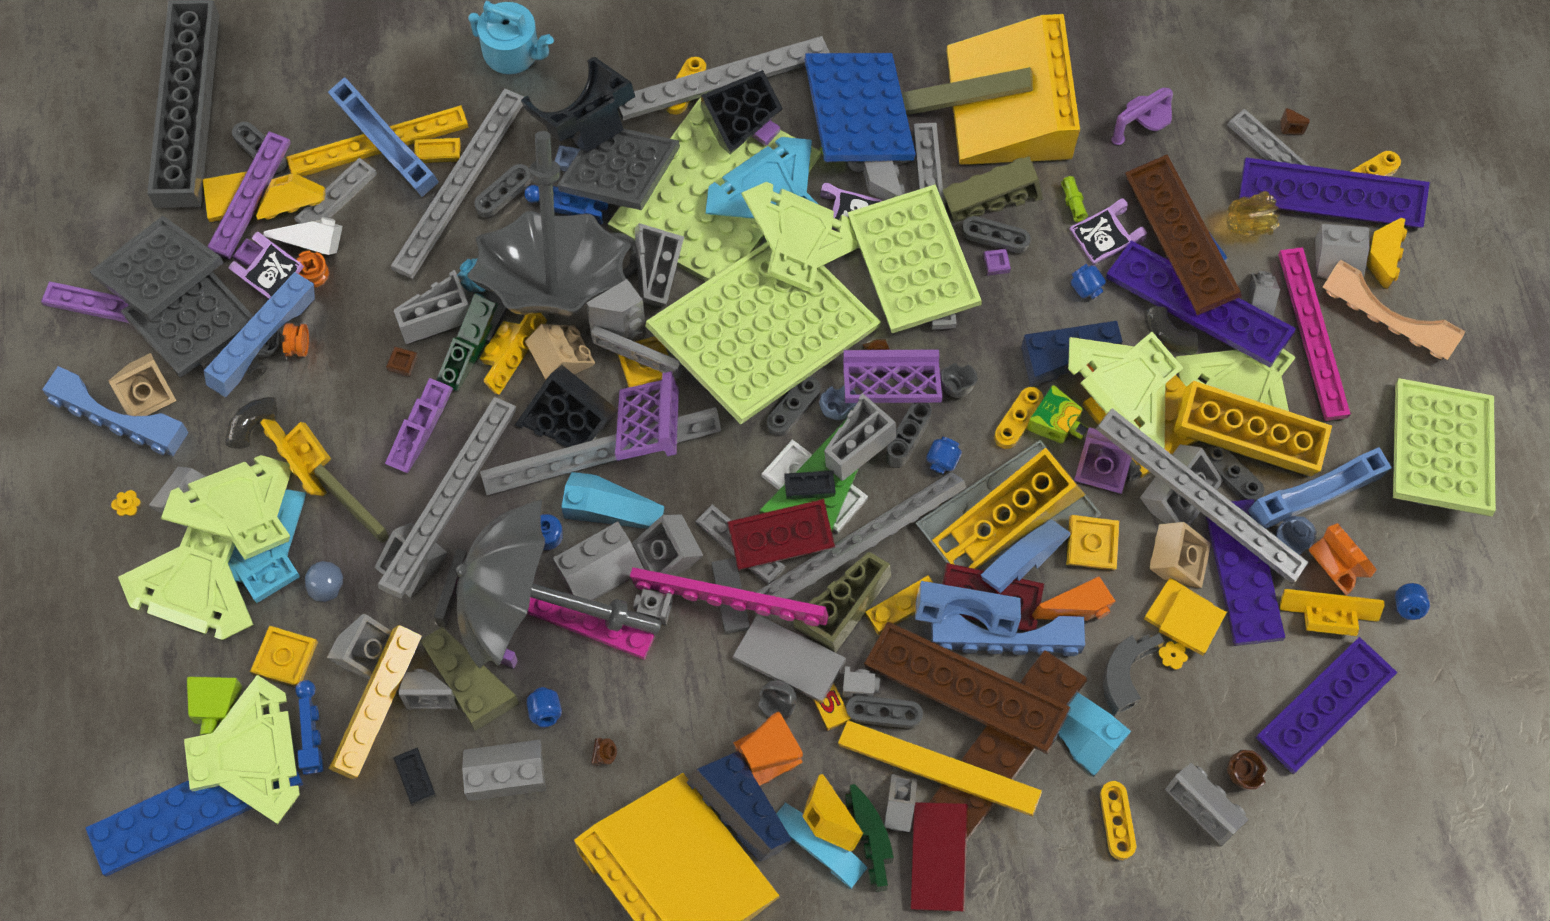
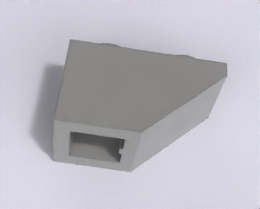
(882, 179)
(1263, 291)

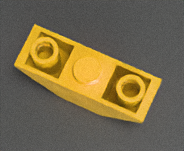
(289, 194)
(1386, 252)
(829, 816)

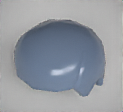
(833, 403)
(1297, 533)
(323, 581)

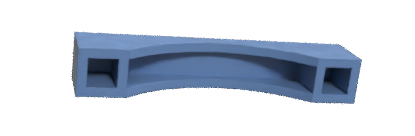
(383, 137)
(233, 361)
(156, 430)
(1296, 500)
(1061, 635)

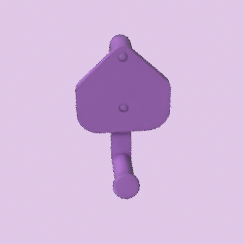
(1151, 111)

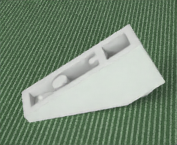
(315, 235)

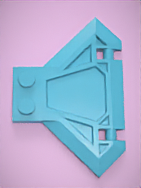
(765, 166)
(271, 569)

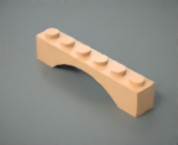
(1349, 284)

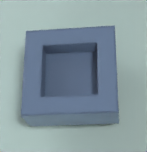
(565, 156)

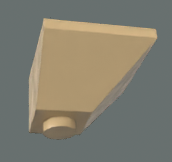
(142, 387)

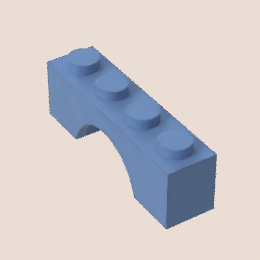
(996, 611)

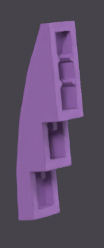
(419, 425)

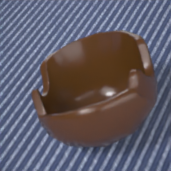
(1247, 770)

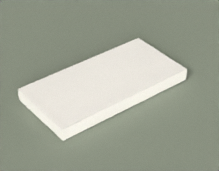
(790, 460)

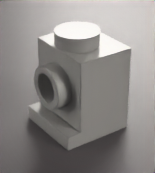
(660, 610)
(859, 683)

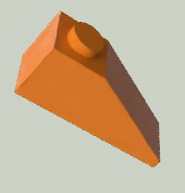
(1085, 601)

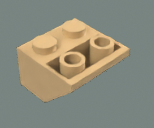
(559, 346)

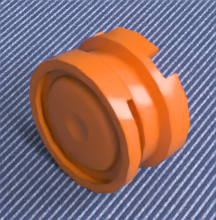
(314, 267)
(295, 340)

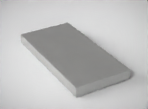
(789, 658)

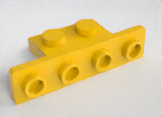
(508, 349)
(301, 451)
(1331, 612)

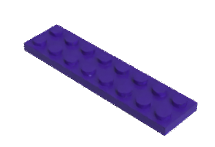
(1337, 192)
(1233, 323)

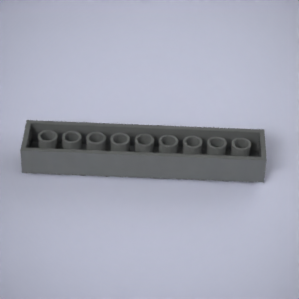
(183, 104)

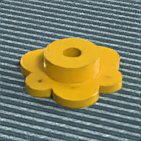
(128, 508)
(1177, 650)

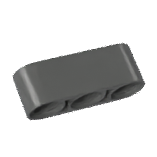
(907, 444)

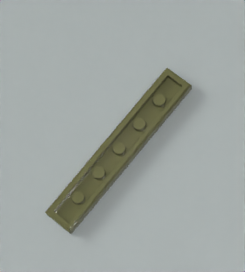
(968, 91)

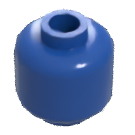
(1088, 281)
(944, 455)
(551, 530)
(1412, 601)
(544, 707)

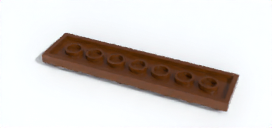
(1183, 235)
(968, 687)
(1004, 754)

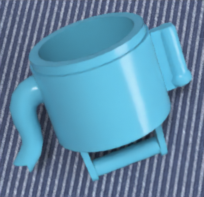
(509, 37)

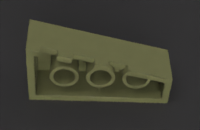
(994, 190)
(847, 601)
(475, 689)

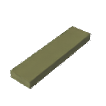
(351, 504)

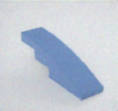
(1026, 553)

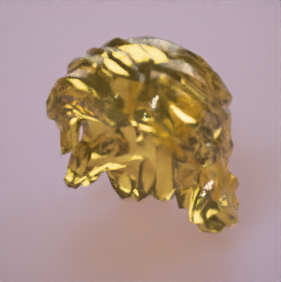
(1253, 215)

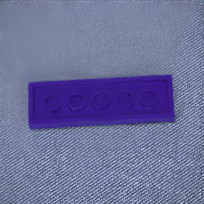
(1246, 588)
(1326, 705)

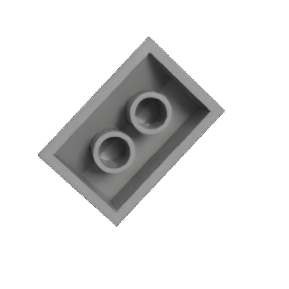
(618, 311)
(1169, 505)
(598, 563)
(503, 770)
(1206, 803)

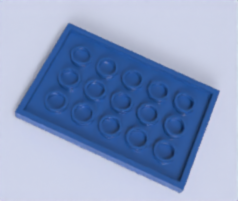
(859, 107)

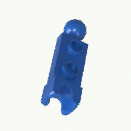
(569, 204)
(310, 758)

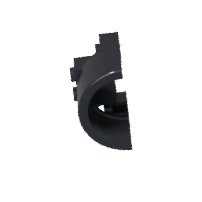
(594, 113)

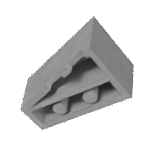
(656, 263)
(434, 311)
(859, 438)

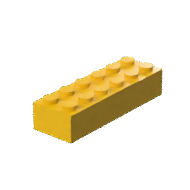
(1252, 428)

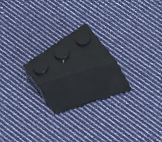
(740, 109)
(567, 410)

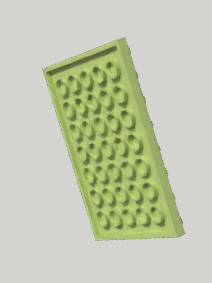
(681, 199)
(758, 335)

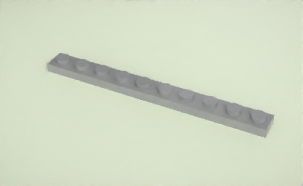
(697, 84)
(930, 174)
(457, 184)
(586, 454)
(1202, 495)
(446, 498)
(865, 537)

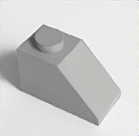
(900, 803)

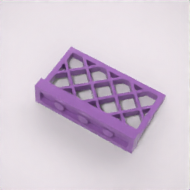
(891, 363)
(665, 415)

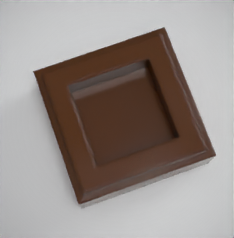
(402, 361)

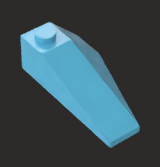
(601, 501)
(1092, 734)

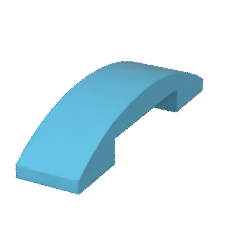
(840, 861)

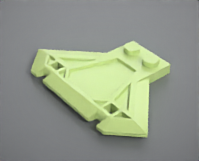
(798, 234)
(1239, 375)
(1127, 379)
(236, 505)
(191, 585)
(249, 753)

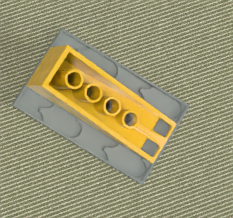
(1005, 508)

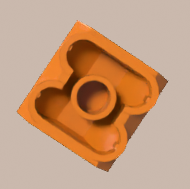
(1341, 558)
(770, 749)

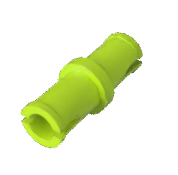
(1074, 199)

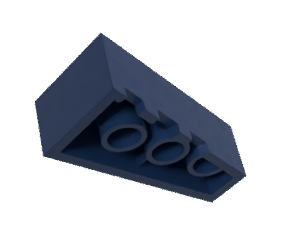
(1048, 351)
(742, 804)

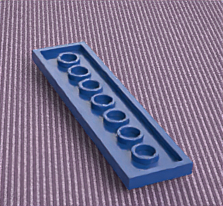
(163, 823)

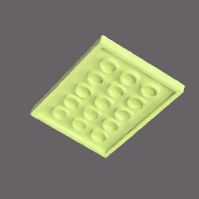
(914, 259)
(1444, 447)

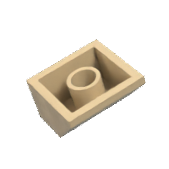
(1180, 554)

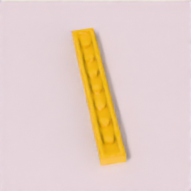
(360, 146)
(940, 768)

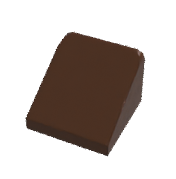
(1293, 122)

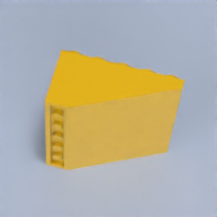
(1021, 124)
(674, 860)

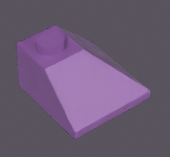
(1102, 463)

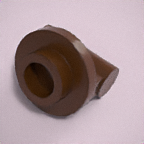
(877, 344)
(603, 752)

